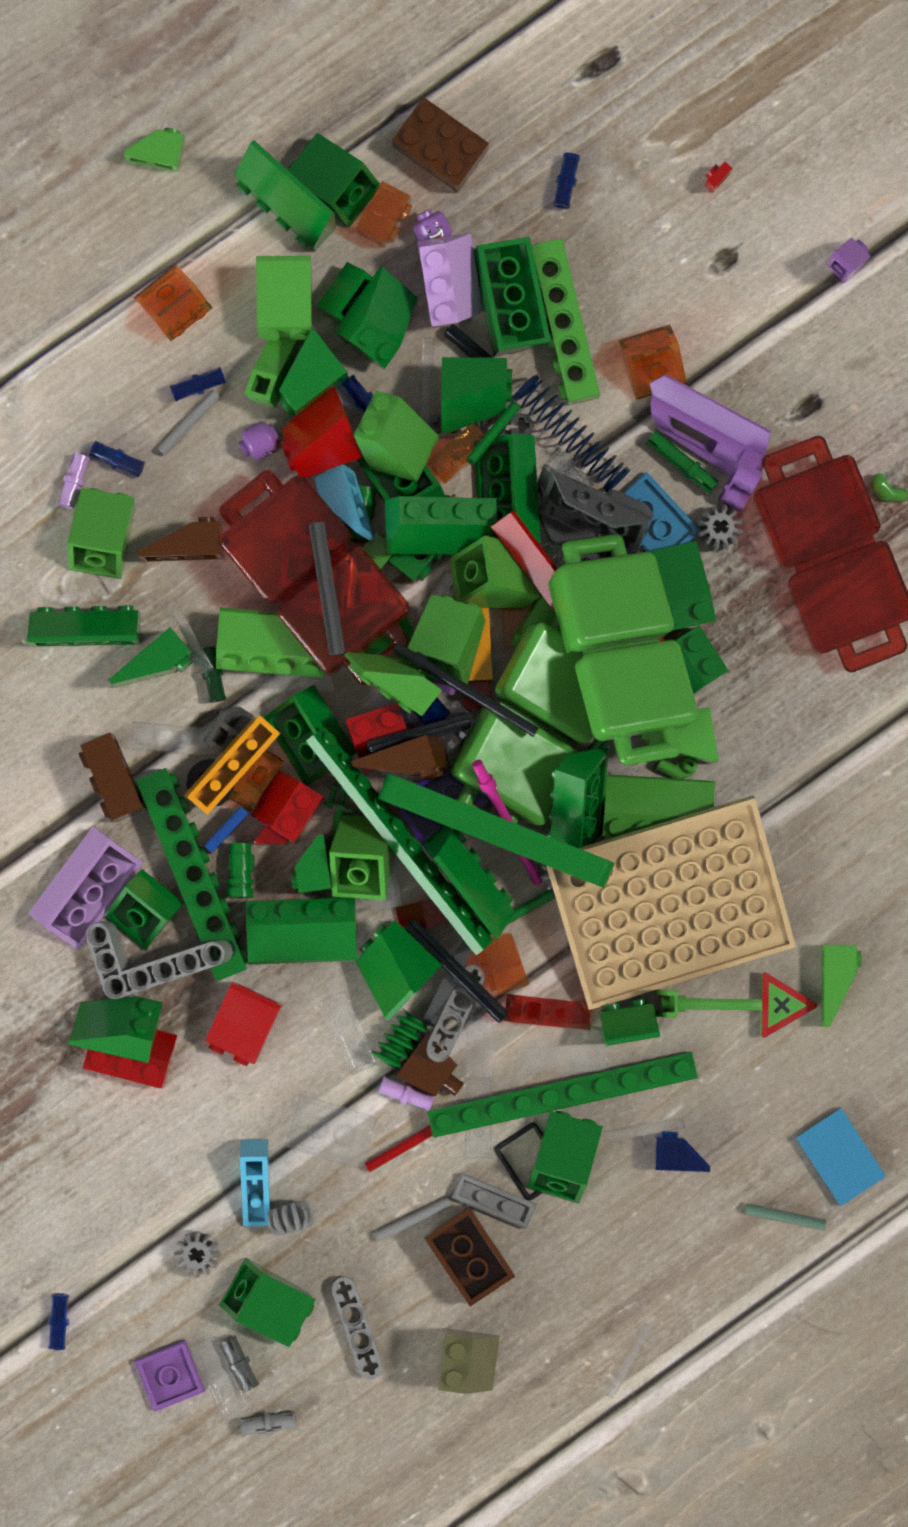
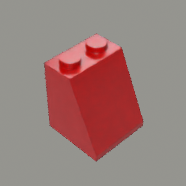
(319, 437)
(373, 725)
(287, 806)
(243, 1024)

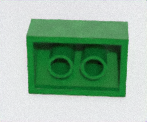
(299, 720)

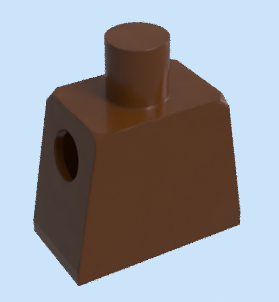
(428, 1074)

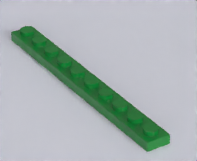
(400, 841)
(562, 1094)

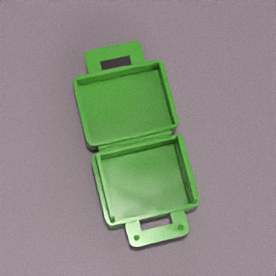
(627, 676)
(546, 692)

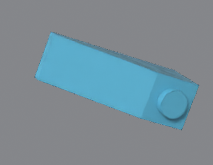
(342, 494)
(255, 1181)

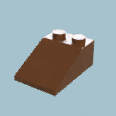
(191, 542)
(418, 757)

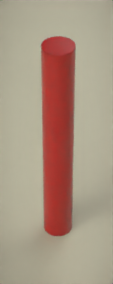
(399, 1149)

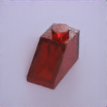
(424, 912)

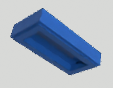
(226, 830)

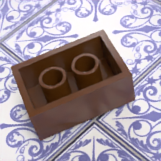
(440, 144)
(111, 777)
(469, 1256)

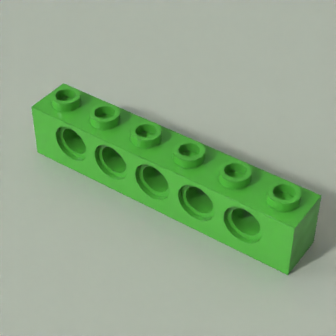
(586, 388)

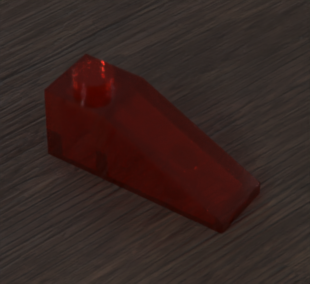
(548, 1012)

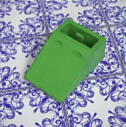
(396, 680)

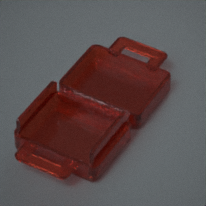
(825, 530)
(278, 560)

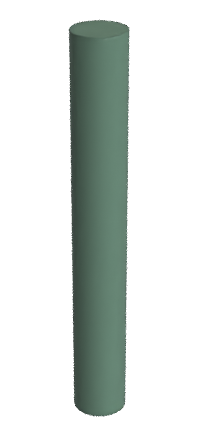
(785, 1216)

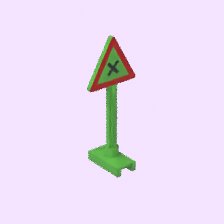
(777, 1004)

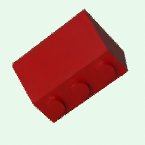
(151, 1073)

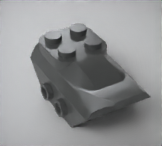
(580, 511)

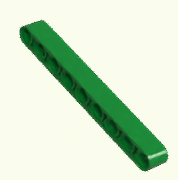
(496, 830)

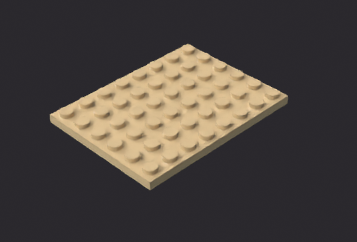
(675, 905)

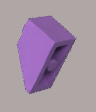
(848, 259)

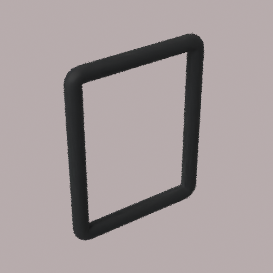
(507, 1165)

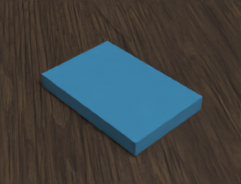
(669, 522)
(840, 1156)

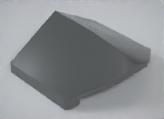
(227, 727)

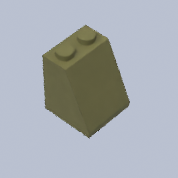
(468, 1362)

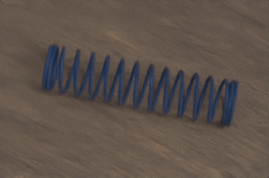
(529, 387)

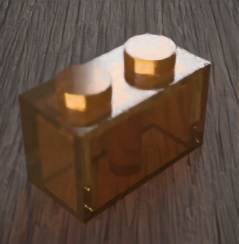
(384, 214)
(504, 965)

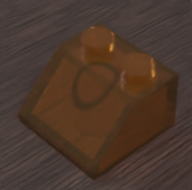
(173, 302)
(651, 356)

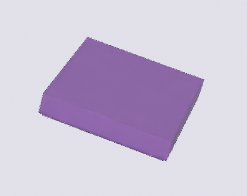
(169, 1375)

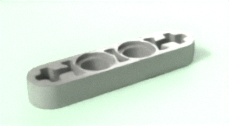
(458, 1014)
(360, 1326)

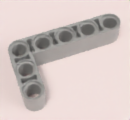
(153, 970)

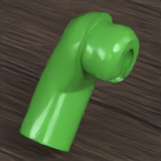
(885, 491)
(678, 770)

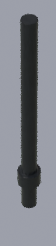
(418, 660)

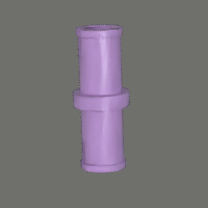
(73, 481)
(406, 1093)

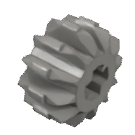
(721, 537)
(290, 1218)
(195, 1263)

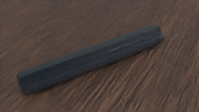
(436, 728)

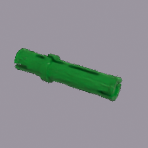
(691, 469)

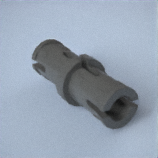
(239, 1363)

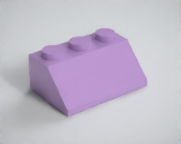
(450, 278)

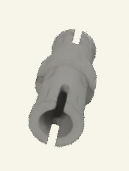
(268, 1423)

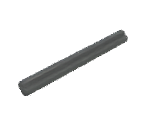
(327, 588)

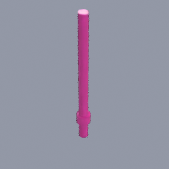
(488, 785)

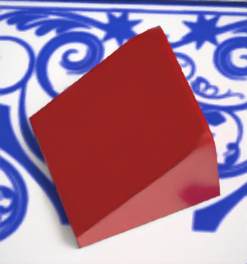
(271, 837)

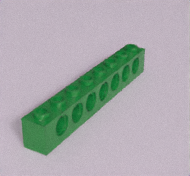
(150, 787)

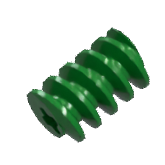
(400, 1040)

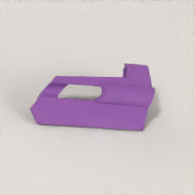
(734, 442)

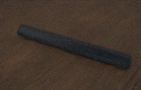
(458, 972)

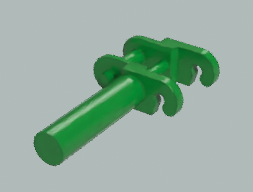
(340, 811)

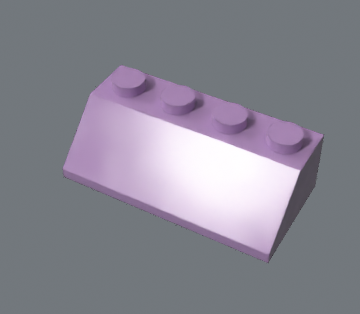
(85, 887)

